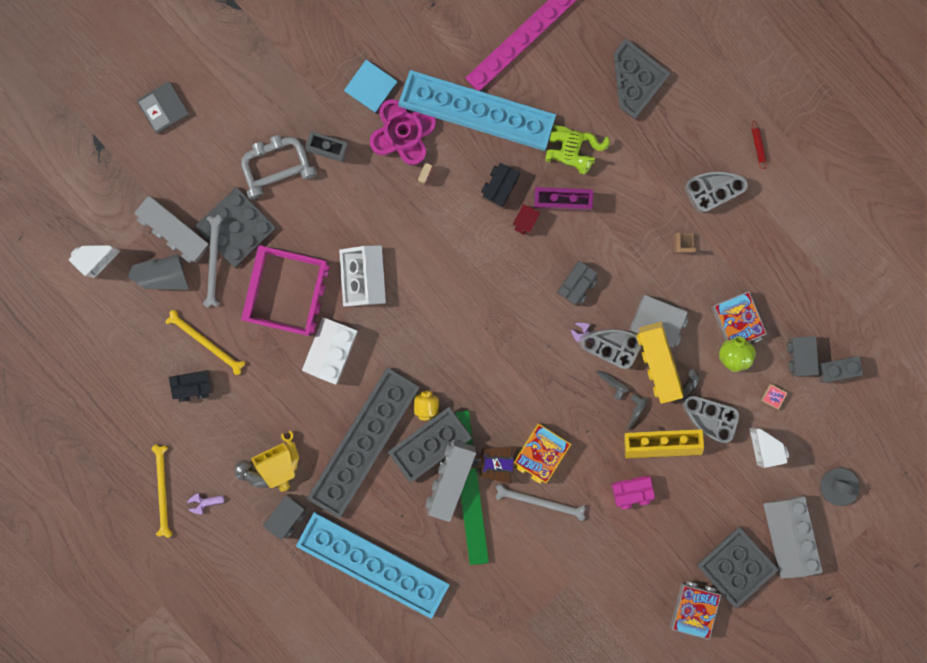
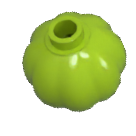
(737, 354)

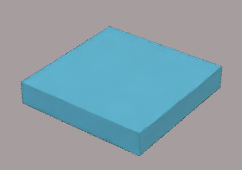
(370, 86)

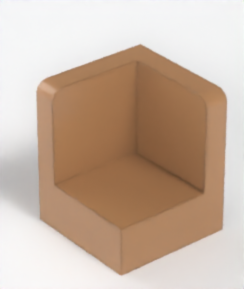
(683, 243)

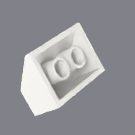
(362, 276)
(330, 351)

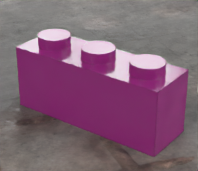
(563, 198)

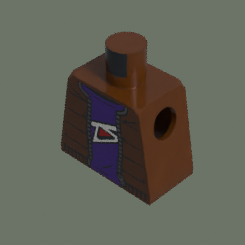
(496, 463)

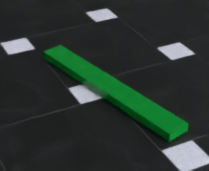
(472, 508)

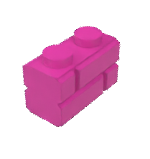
(633, 491)

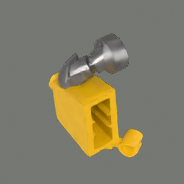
(274, 466)

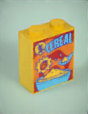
(541, 454)

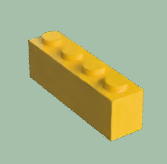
(660, 361)
(663, 443)

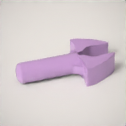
(584, 326)
(204, 502)

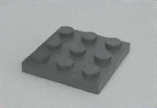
(241, 227)
(737, 567)

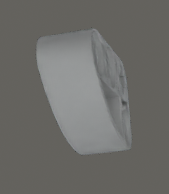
(708, 186)
(616, 341)
(714, 423)

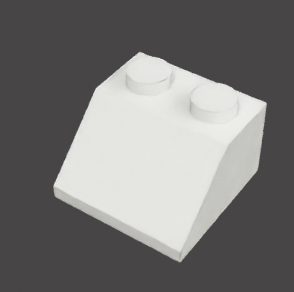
(92, 259)
(767, 449)

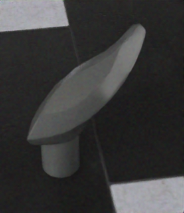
(691, 383)
(621, 388)
(638, 409)

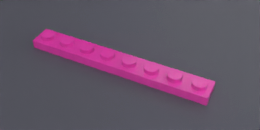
(517, 42)

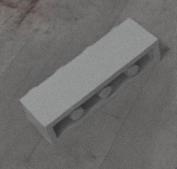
(172, 229)
(451, 480)

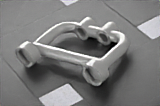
(260, 149)

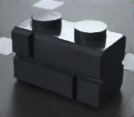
(501, 185)
(191, 384)

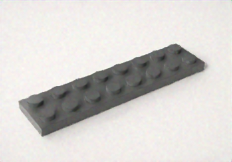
(363, 443)

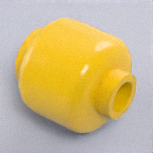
(426, 405)

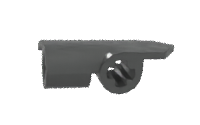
(160, 274)

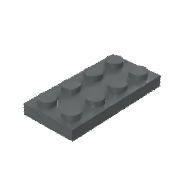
(428, 444)

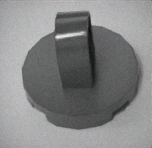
(839, 486)

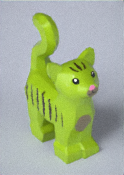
(570, 148)

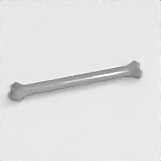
(215, 222)
(503, 492)

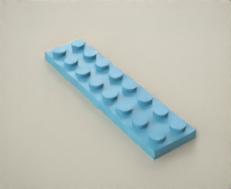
(477, 110)
(372, 565)

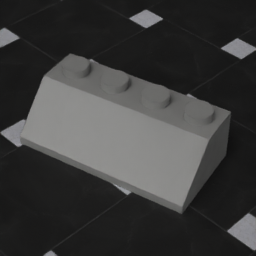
(792, 537)

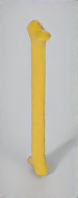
(235, 365)
(164, 529)

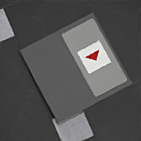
(163, 107)

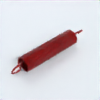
(758, 145)

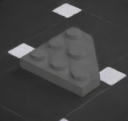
(636, 78)

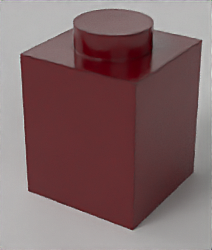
(525, 219)

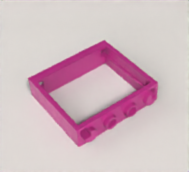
(255, 284)

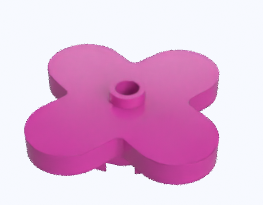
(396, 119)

